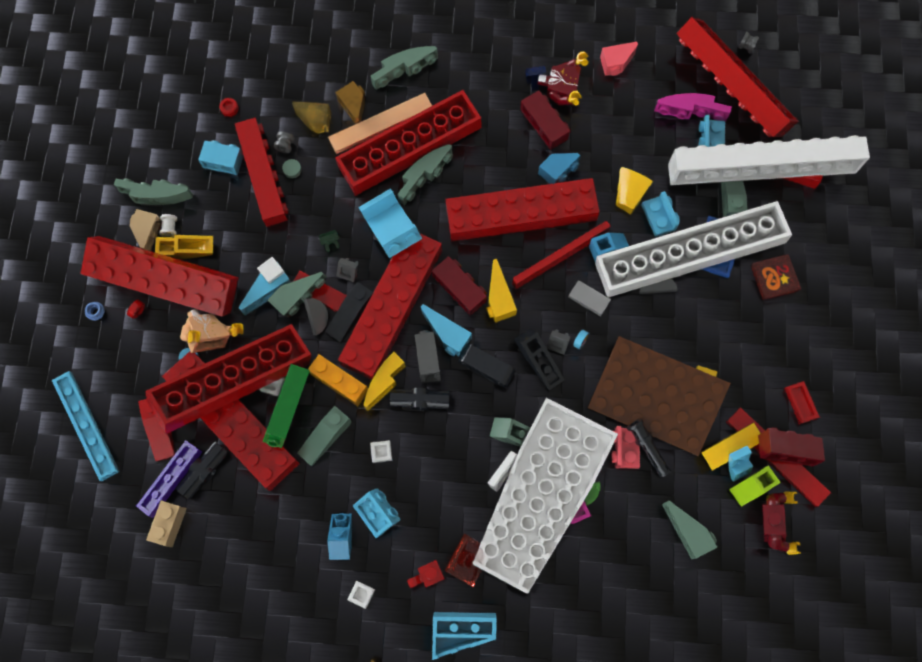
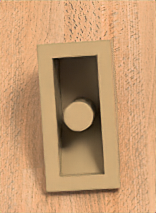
(145, 228)

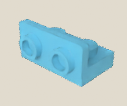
(712, 132)
(661, 214)
(376, 512)

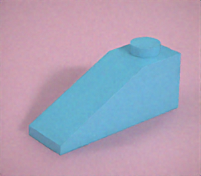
(261, 292)
(450, 334)

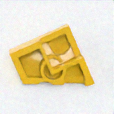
(631, 189)

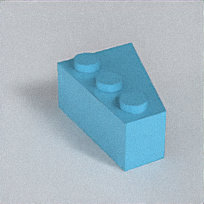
(461, 630)

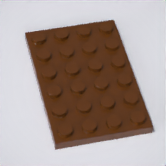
(667, 394)

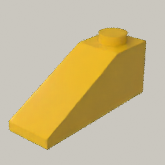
(500, 299)

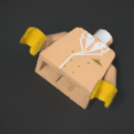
(207, 332)

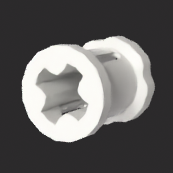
(168, 225)

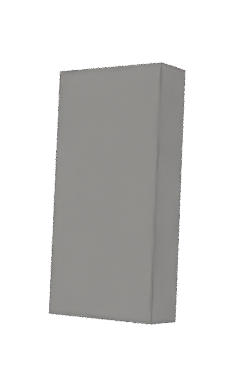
(589, 298)

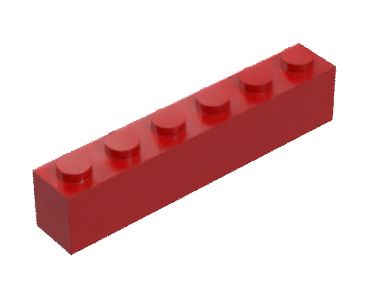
(261, 172)

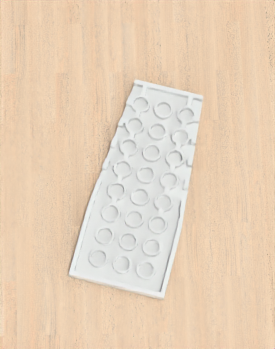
(542, 493)

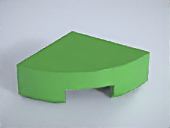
(593, 493)

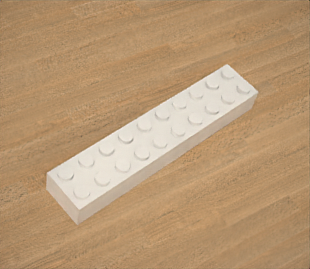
(768, 160)
(692, 249)

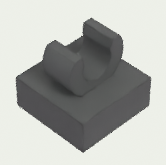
(347, 269)
(558, 342)

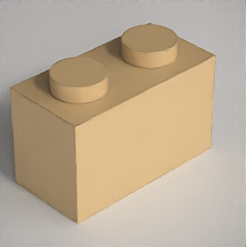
(166, 524)

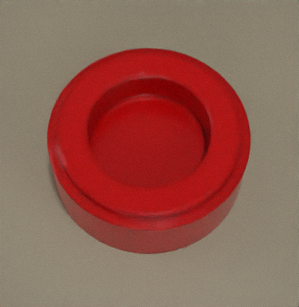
(229, 107)
(136, 309)

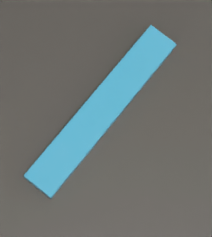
(85, 426)

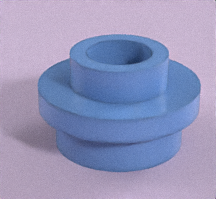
(91, 307)

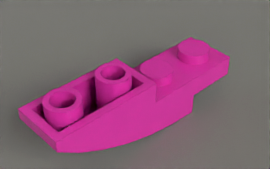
(692, 103)

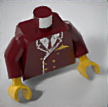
(564, 81)
(774, 522)

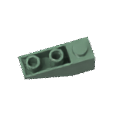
(292, 295)

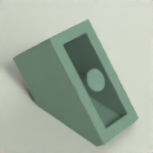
(509, 431)

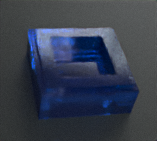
(536, 70)

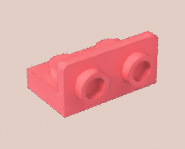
(626, 450)

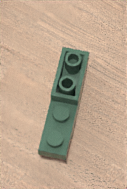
(407, 61)
(426, 167)
(158, 193)

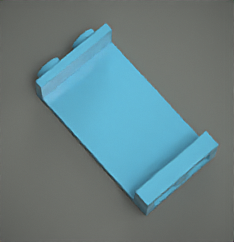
(390, 223)

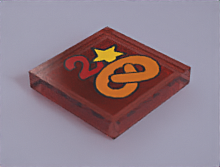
(775, 276)

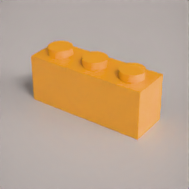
(338, 380)

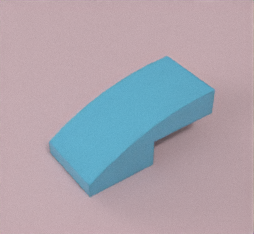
(739, 463)

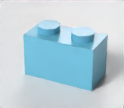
(221, 157)

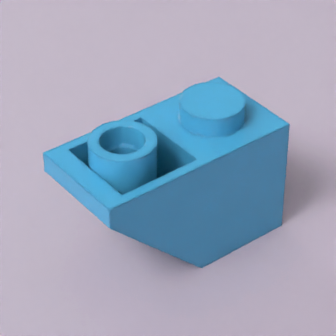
(557, 167)
(607, 243)
(340, 537)

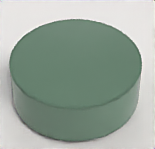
(291, 168)

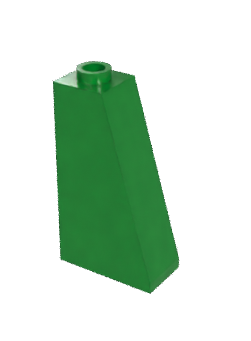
(286, 406)

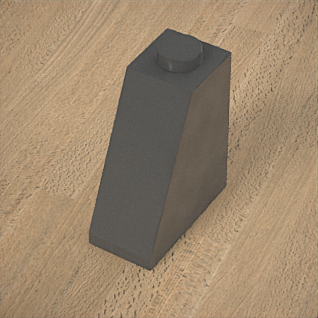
(427, 357)

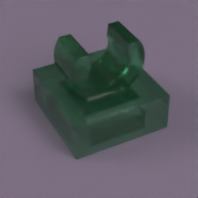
(329, 237)

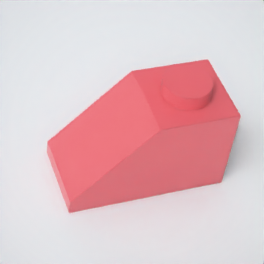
(617, 57)

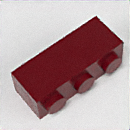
(545, 119)
(459, 285)
(791, 447)

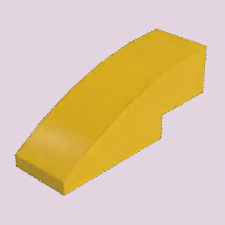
(184, 246)
(383, 380)
(719, 453)

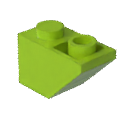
(755, 485)

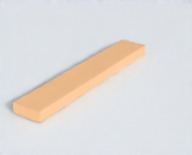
(377, 124)

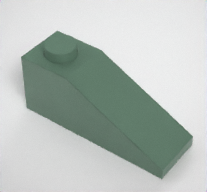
(733, 197)
(324, 435)
(692, 534)

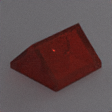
(461, 562)

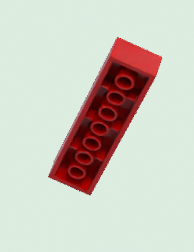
(737, 78)
(408, 142)
(522, 209)
(159, 275)
(389, 307)
(227, 378)
(242, 434)

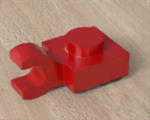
(429, 575)

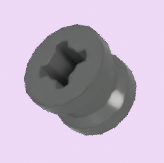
(748, 42)
(283, 142)

